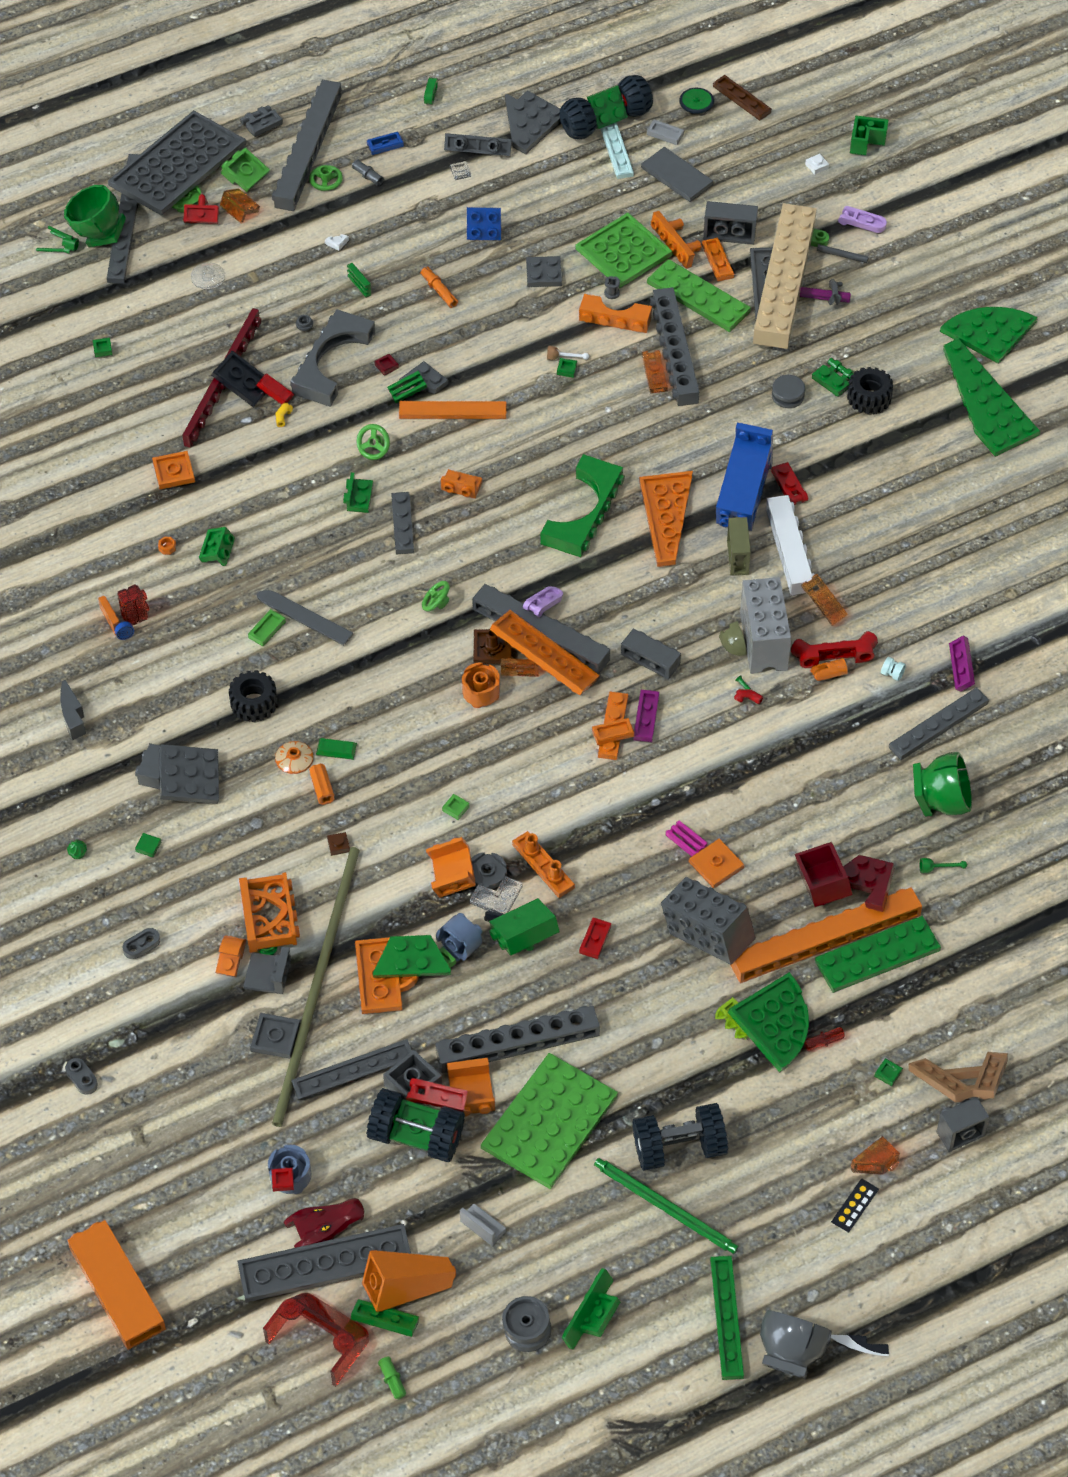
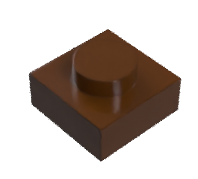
(338, 843)

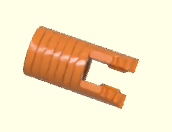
(829, 669)

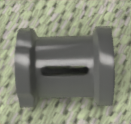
(612, 284)

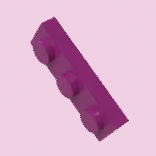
(961, 663)
(646, 715)

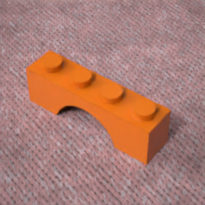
(634, 318)

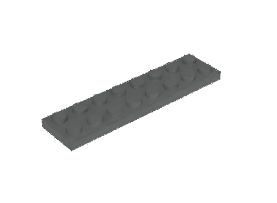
(316, 1263)

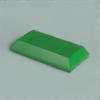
(336, 748)

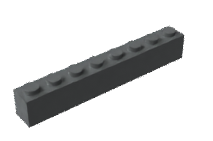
(495, 604)

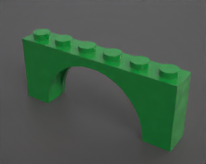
(575, 536)

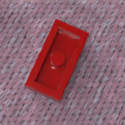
(595, 938)

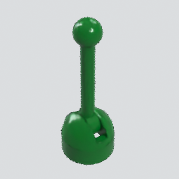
(927, 865)

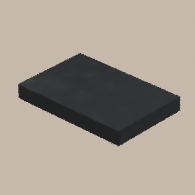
(240, 378)

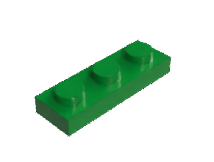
(387, 1319)

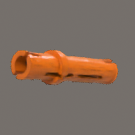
(434, 282)

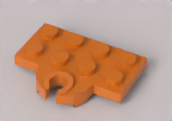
(378, 993)

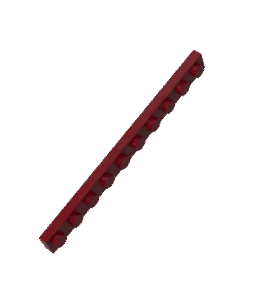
(214, 390)

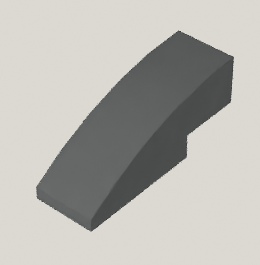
(72, 711)

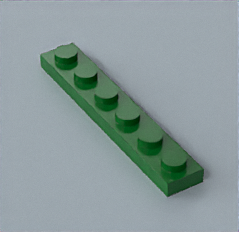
(726, 1318)

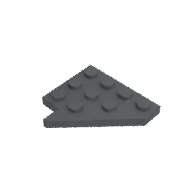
(530, 120)

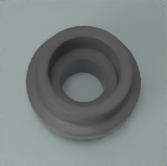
(304, 323)

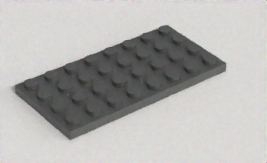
(177, 162)

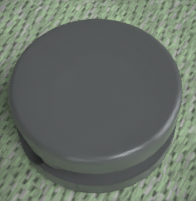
(788, 391)

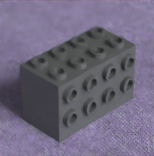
(708, 920)

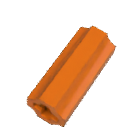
(321, 784)

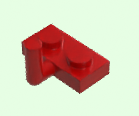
(201, 213)

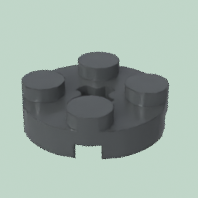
(489, 861)

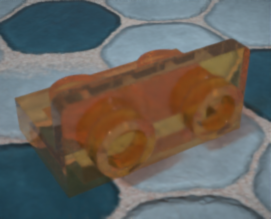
(238, 204)

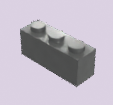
(650, 653)

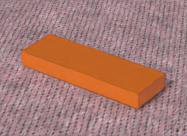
(717, 259)

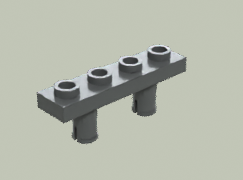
(478, 144)

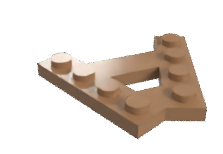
(949, 1082)

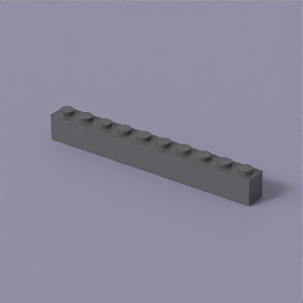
(307, 145)

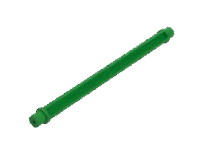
(666, 1205)

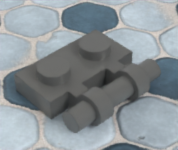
(261, 120)

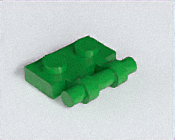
(830, 379)

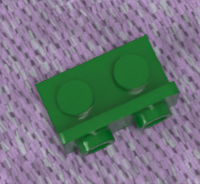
(358, 494)
(217, 545)

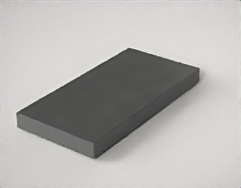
(677, 174)

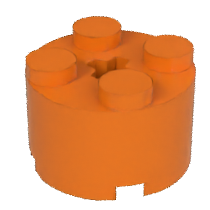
(480, 684)

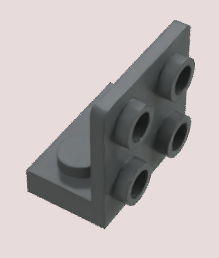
(268, 972)

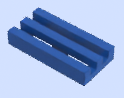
(384, 143)

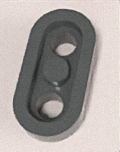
(141, 943)
(81, 1074)

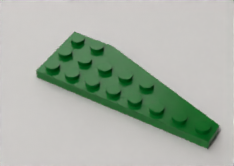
(990, 409)

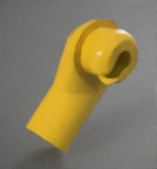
(280, 419)

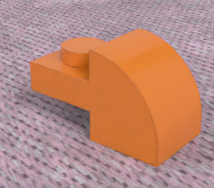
(231, 952)

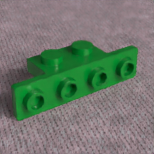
(593, 1311)

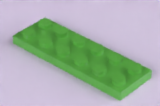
(700, 295)

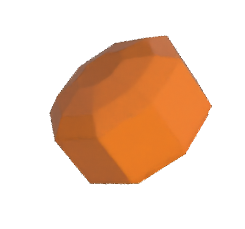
(167, 545)

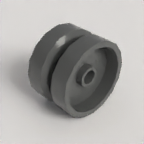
(526, 1324)

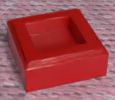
(282, 1179)

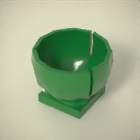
(95, 215)
(943, 785)

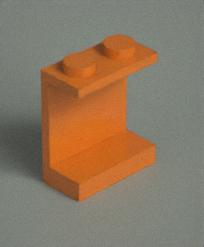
(451, 867)
(474, 1078)

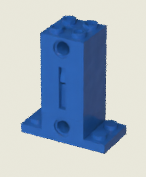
(745, 474)

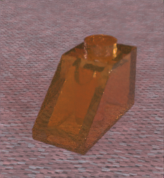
(876, 1158)

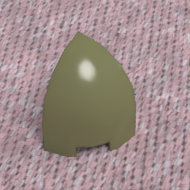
(733, 640)

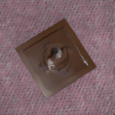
(491, 646)

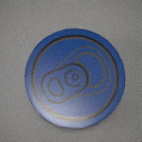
(124, 630)

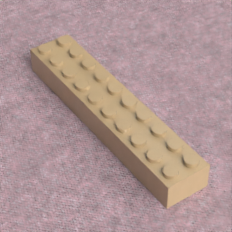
(784, 276)

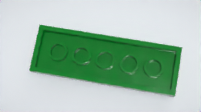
(877, 954)

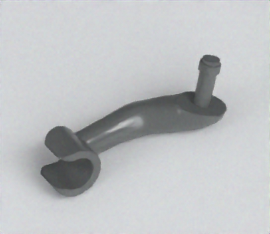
(835, 297)

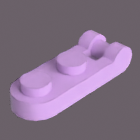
(862, 219)
(543, 600)

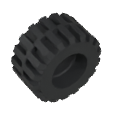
(874, 400)
(254, 708)

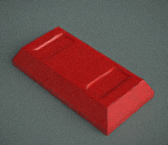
(274, 389)

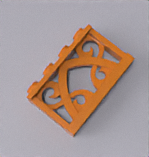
(256, 933)

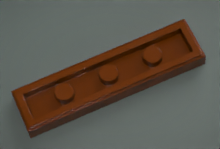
(742, 97)

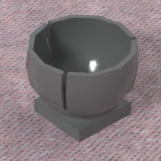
(792, 1343)

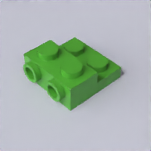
(244, 169)

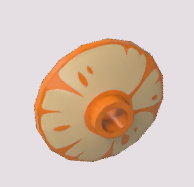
(294, 763)

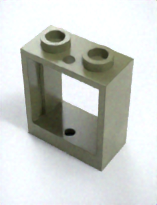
(738, 546)

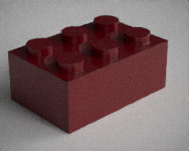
(823, 874)

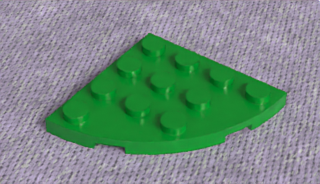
(990, 330)
(775, 1020)

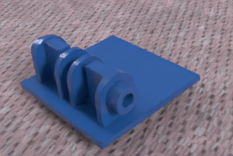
(483, 223)

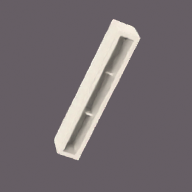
(789, 542)

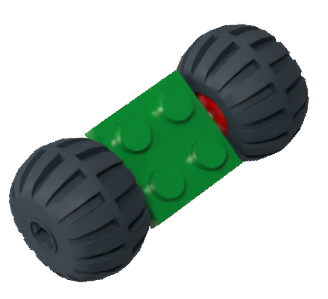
(606, 107)

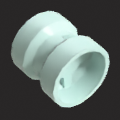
(893, 668)

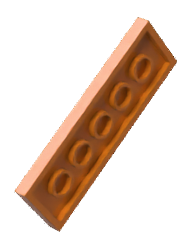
(544, 652)

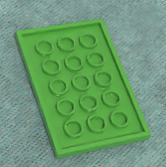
(549, 1120)

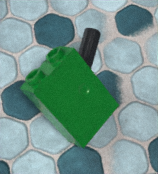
(522, 926)

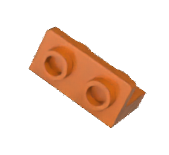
(461, 483)

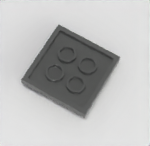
(189, 774)

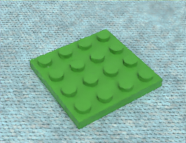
(624, 249)

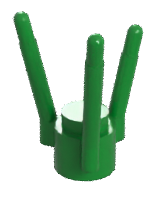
(69, 242)

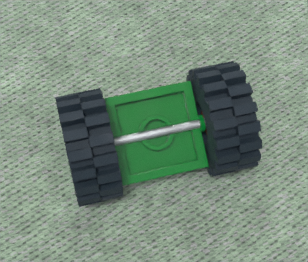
(415, 1125)

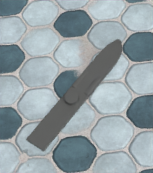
(305, 616)

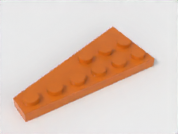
(665, 507)

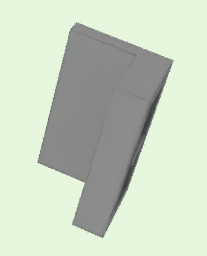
(482, 1224)

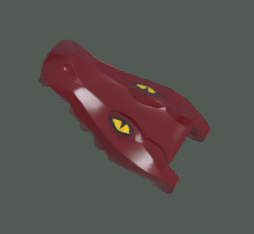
(324, 1222)

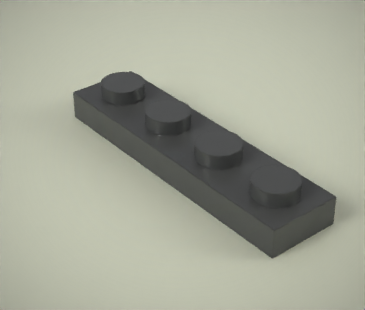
(402, 523)

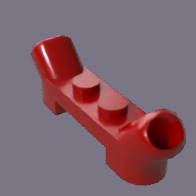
(859, 649)

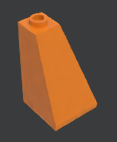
(404, 1277)

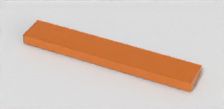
(452, 410)

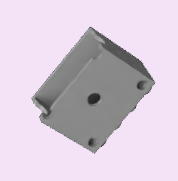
(765, 624)

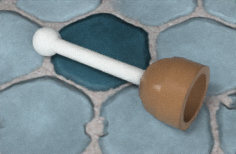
(553, 353)

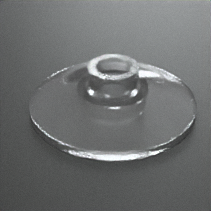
(207, 275)

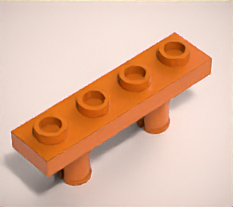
(668, 234)
(543, 864)

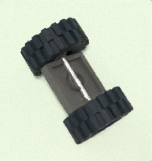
(708, 1129)

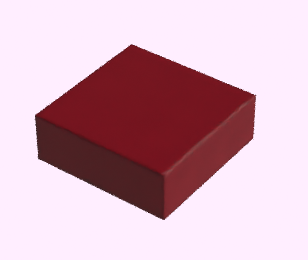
(386, 364)

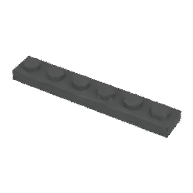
(938, 723)
(350, 1069)

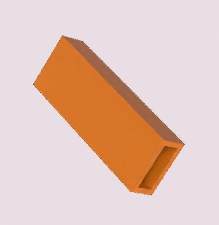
(116, 1284)

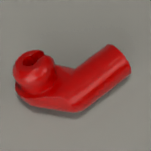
(748, 693)

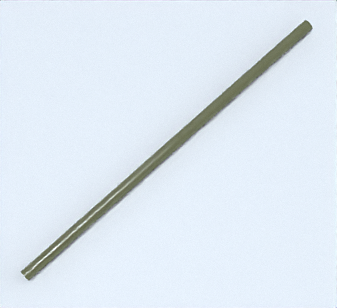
(315, 987)

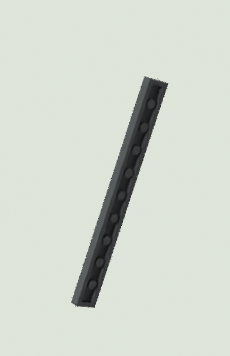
(121, 250)

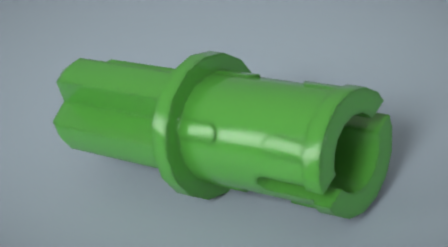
(392, 1377)

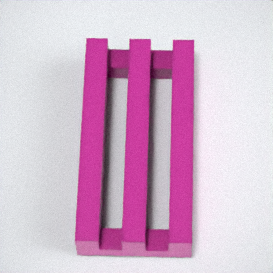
(688, 836)

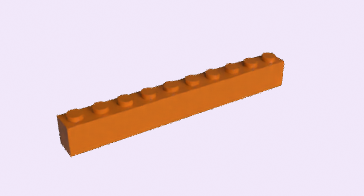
(825, 935)

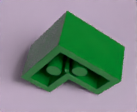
(867, 131)

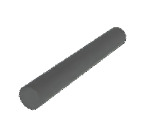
(833, 251)

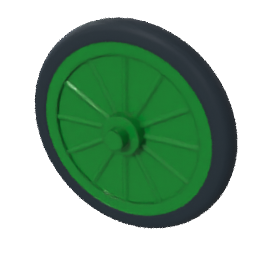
(696, 100)

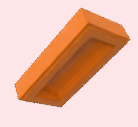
(108, 612)
(613, 731)

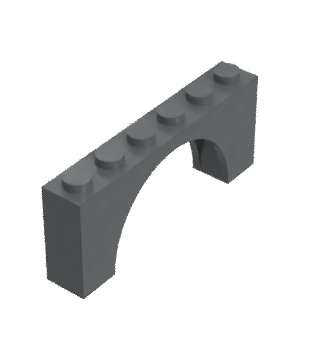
(340, 330)

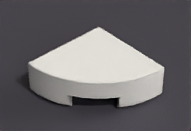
(337, 242)

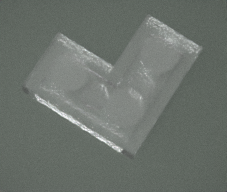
(500, 900)

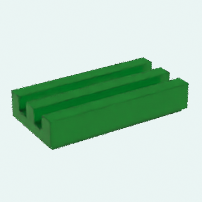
(359, 280)
(410, 381)

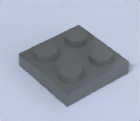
(544, 271)
(275, 1035)

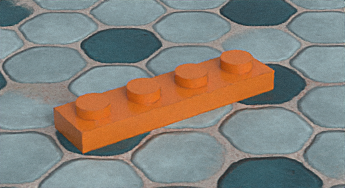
(615, 711)

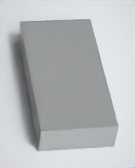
(665, 132)

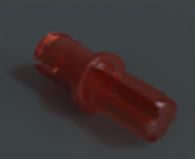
(824, 1039)

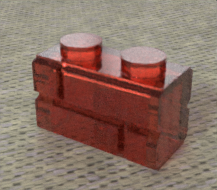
(133, 604)

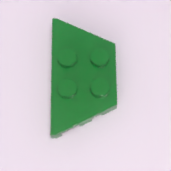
(411, 957)

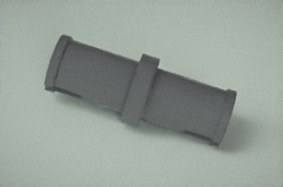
(367, 172)

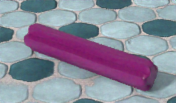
(823, 294)

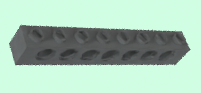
(675, 347)
(528, 1043)

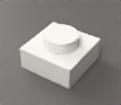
(817, 164)

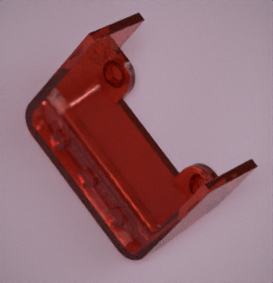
(349, 1335)

